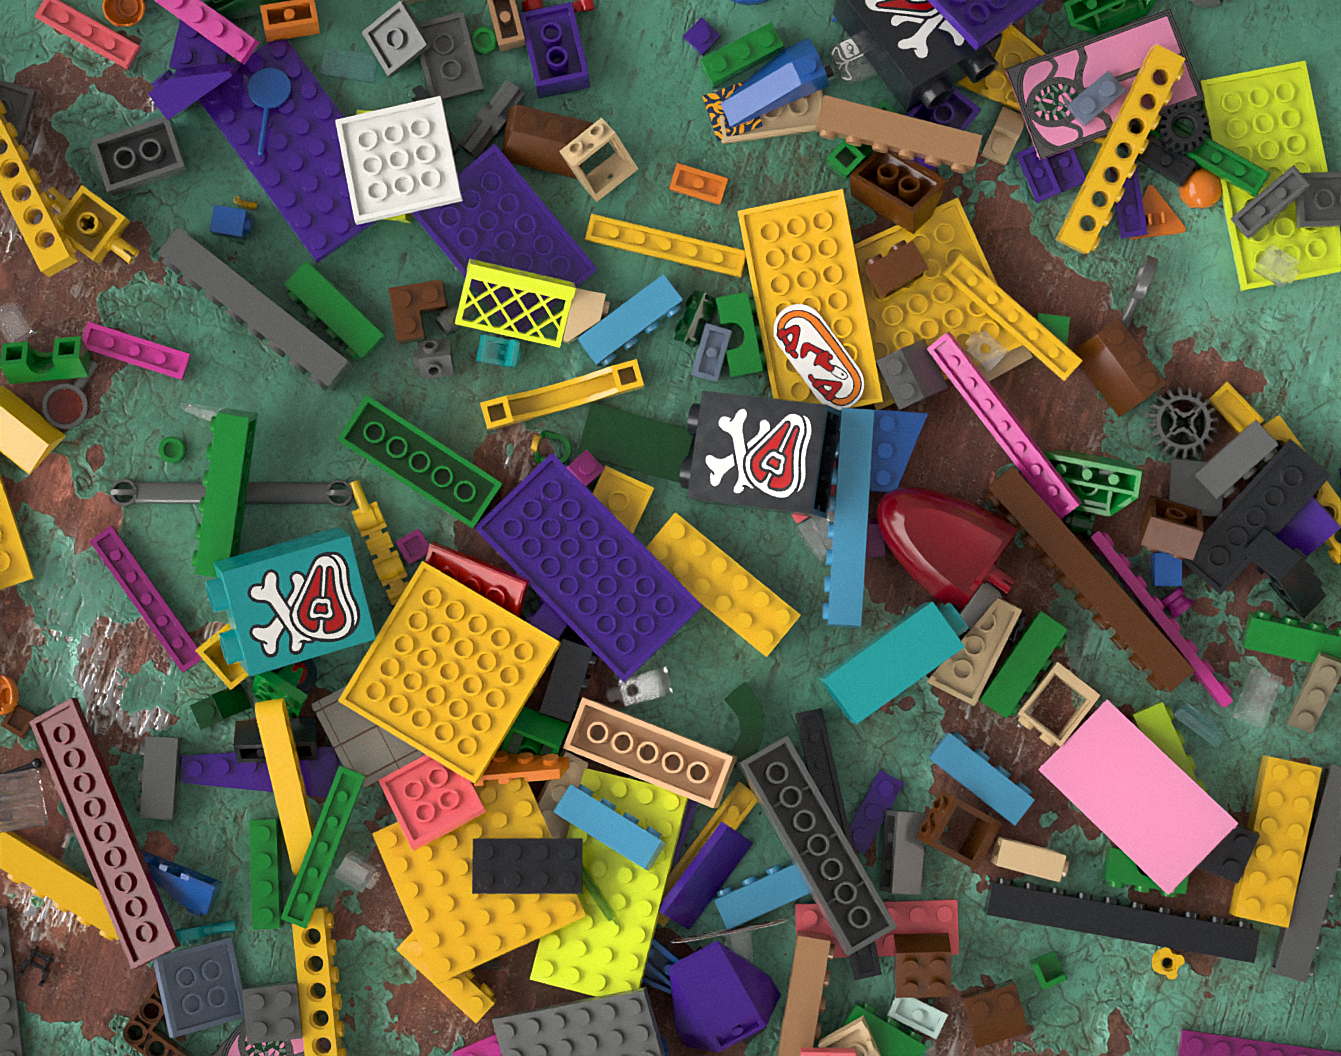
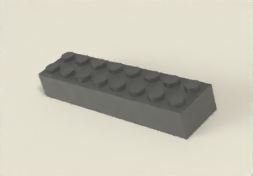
(252, 306)
(817, 846)

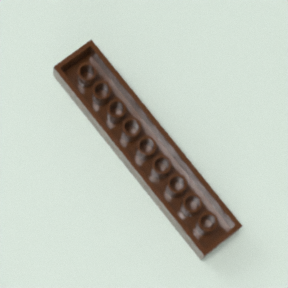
(1088, 581)

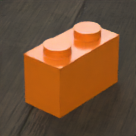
(289, 19)

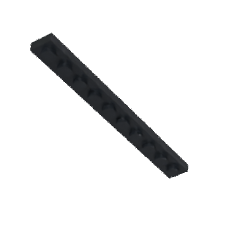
(823, 772)

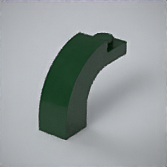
(751, 721)

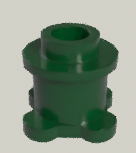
(1080, 523)

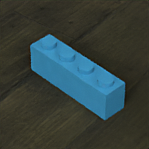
(630, 320)
(981, 778)
(610, 827)
(760, 894)

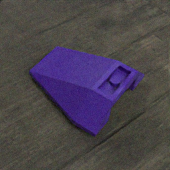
(719, 998)

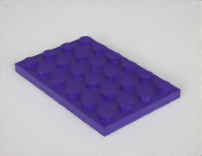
(505, 226)

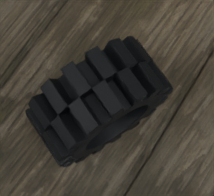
(1188, 112)

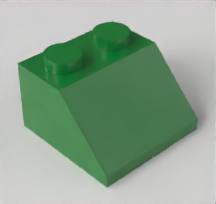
(535, 734)

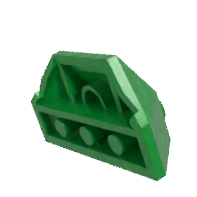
(1104, 15)
(1098, 481)

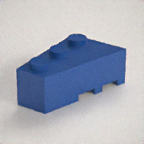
(892, 446)
(658, 964)

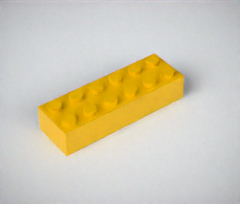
(723, 585)
(1282, 817)

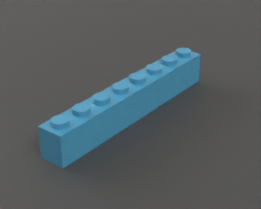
(850, 519)

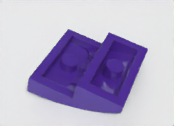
(1052, 174)

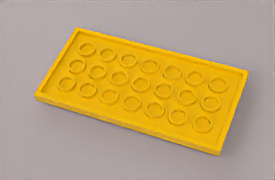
(808, 257)

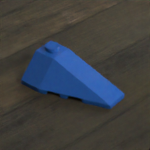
(782, 80)
(184, 884)

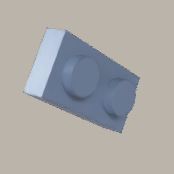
(1095, 98)
(711, 352)

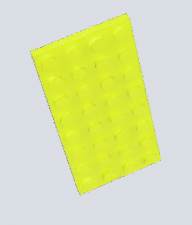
(1274, 124)
(596, 953)

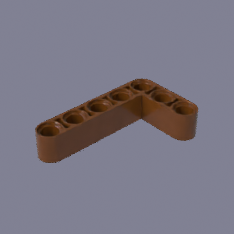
(150, 1031)

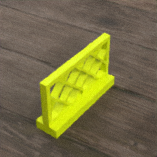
(514, 280)

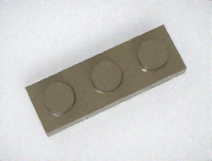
(1315, 692)

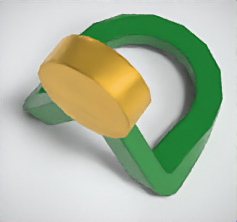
(537, 440)

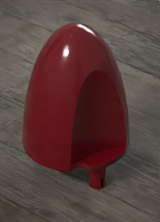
(946, 542)

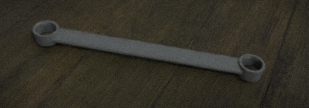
(256, 494)

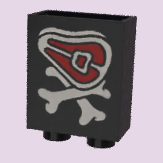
(914, 49)
(761, 453)

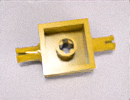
(107, 221)

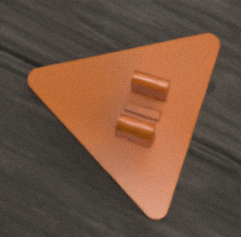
(1159, 216)

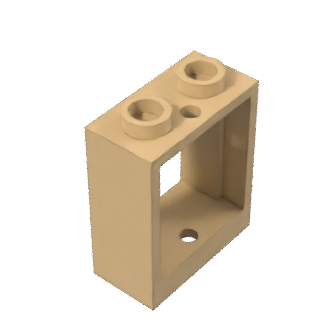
(619, 164)
(1074, 683)
(1029, 859)

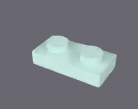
(918, 1015)

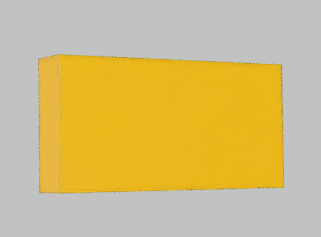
(1234, 408)

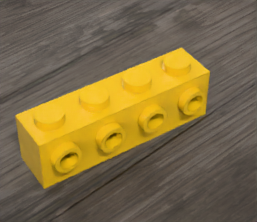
(461, 989)

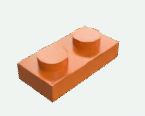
(698, 184)

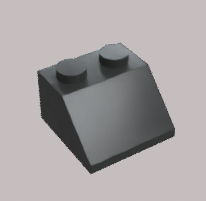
(911, 374)

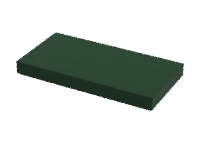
(635, 442)

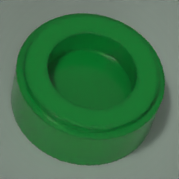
(484, 40)
(172, 450)

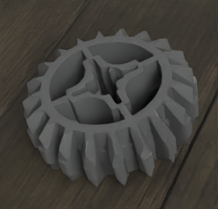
(1189, 431)

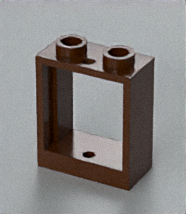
(978, 839)

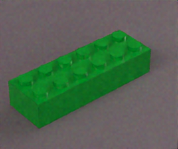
(420, 462)
(225, 488)

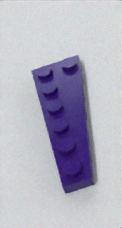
(224, 771)

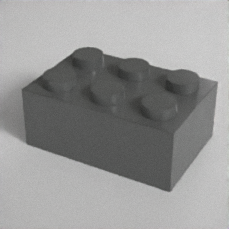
(139, 156)

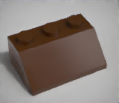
(536, 138)
(898, 189)
(1119, 368)

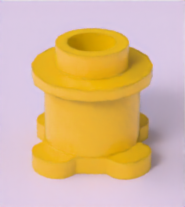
(1171, 969)

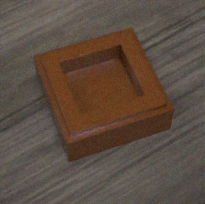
(18, 721)

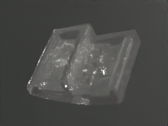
(21, 801)

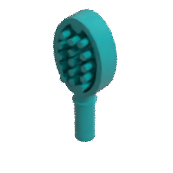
(201, 931)

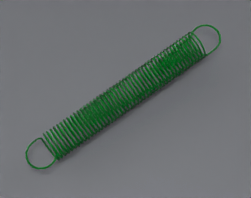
(608, 909)

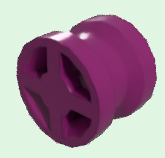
(1177, 602)

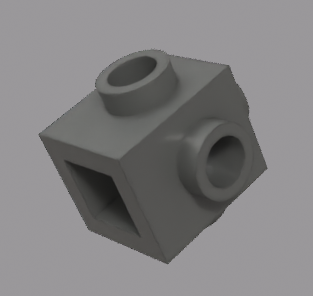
(434, 358)

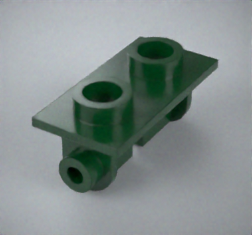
(697, 306)

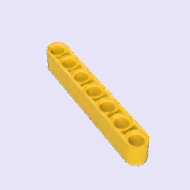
(286, 778)

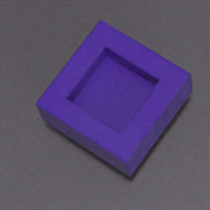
(701, 36)

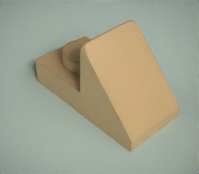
(1003, 136)

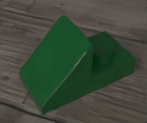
(220, 706)

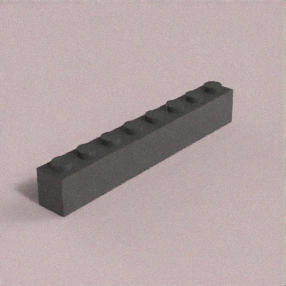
(1315, 884)

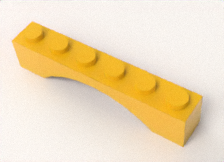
(562, 396)

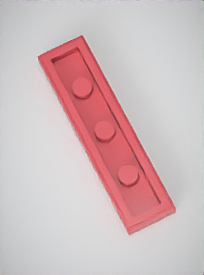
(88, 32)

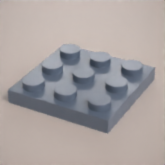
(200, 987)

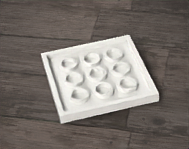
(398, 160)

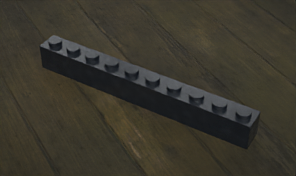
(1121, 921)

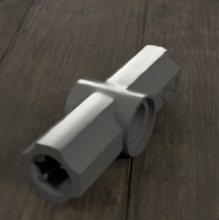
(491, 119)

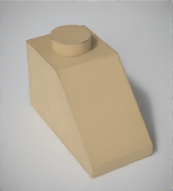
(584, 313)

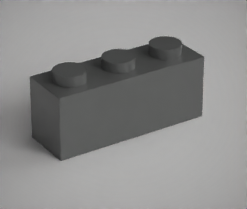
(1237, 460)
(159, 777)
(902, 853)

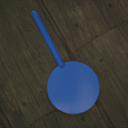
(268, 90)

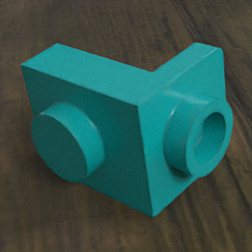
(498, 351)

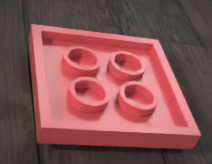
(430, 800)

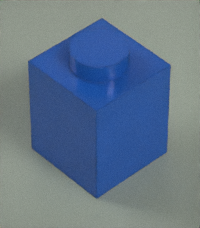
(230, 222)
(1165, 570)

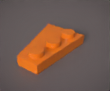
(526, 765)

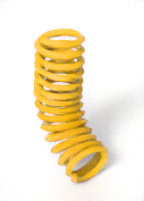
(241, 202)

